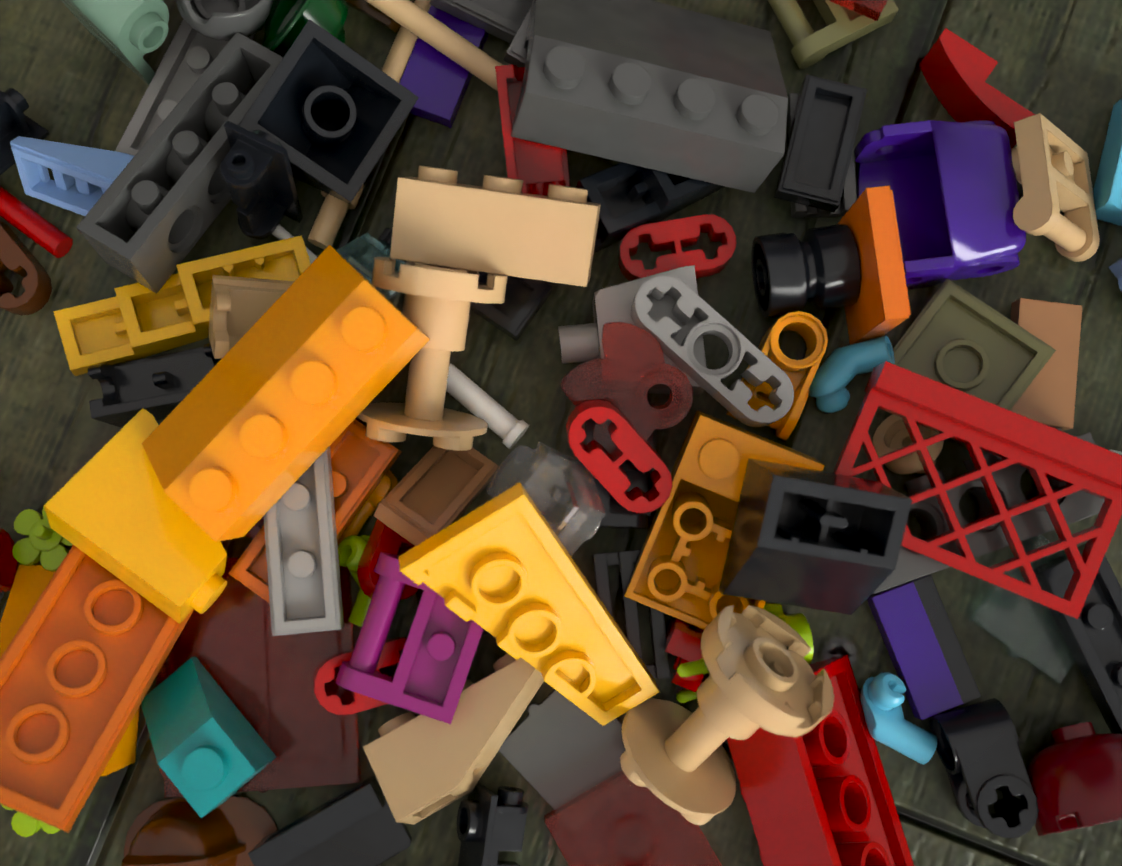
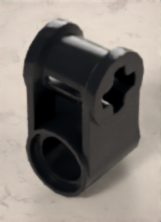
(984, 755)

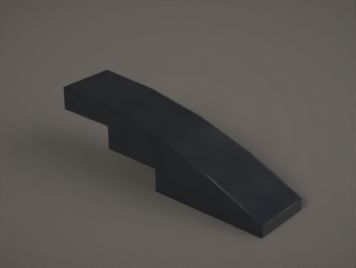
(638, 197)

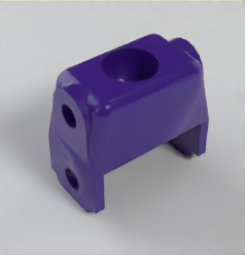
(949, 194)

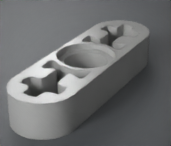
(739, 348)

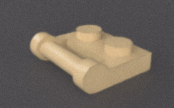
(1054, 179)

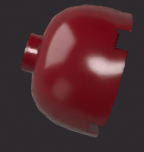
(1077, 779)

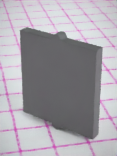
(563, 749)

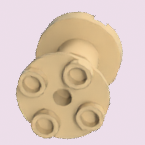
(439, 305)
(752, 683)

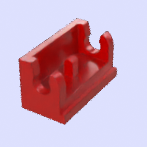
(527, 160)

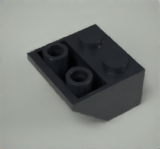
(812, 537)

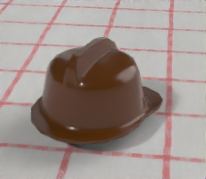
(177, 836)

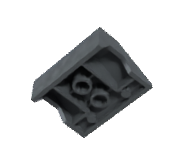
(654, 89)

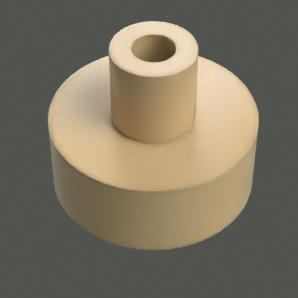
(893, 435)

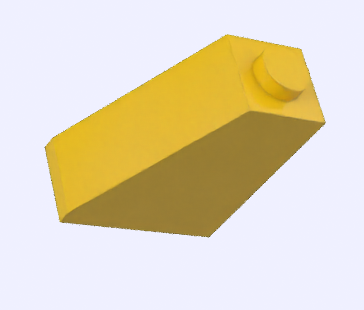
(135, 529)

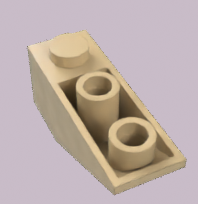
(434, 763)

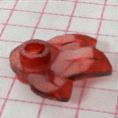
(623, 378)

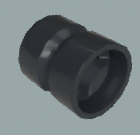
(816, 269)

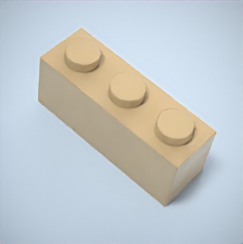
(495, 227)

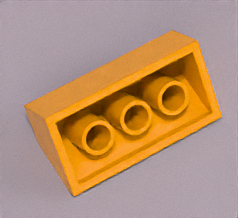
(280, 397)

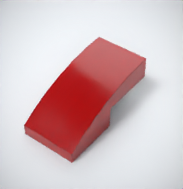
(958, 78)

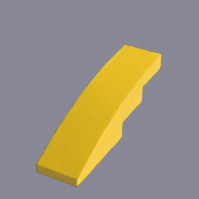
(149, 323)

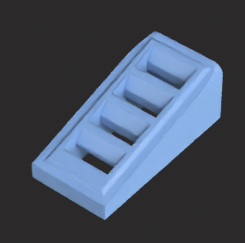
(87, 165)

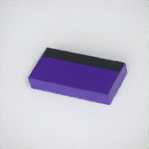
(923, 647)

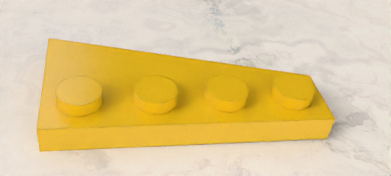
(528, 593)

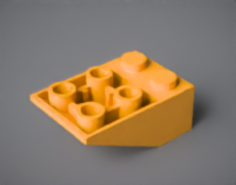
(693, 529)

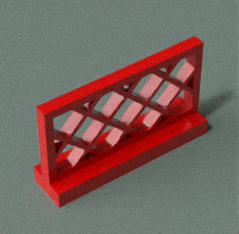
(1018, 442)

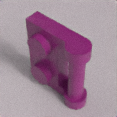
(433, 657)

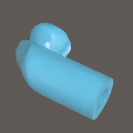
(842, 366)
(883, 712)

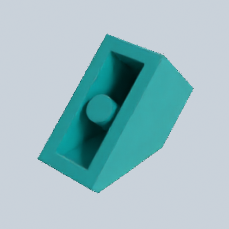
(202, 738)

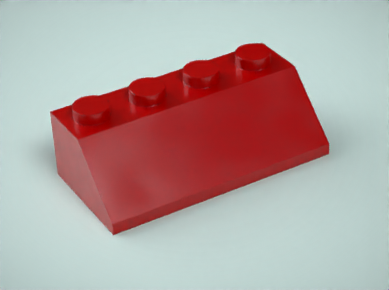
(822, 792)

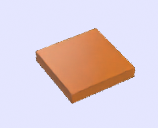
(883, 287)

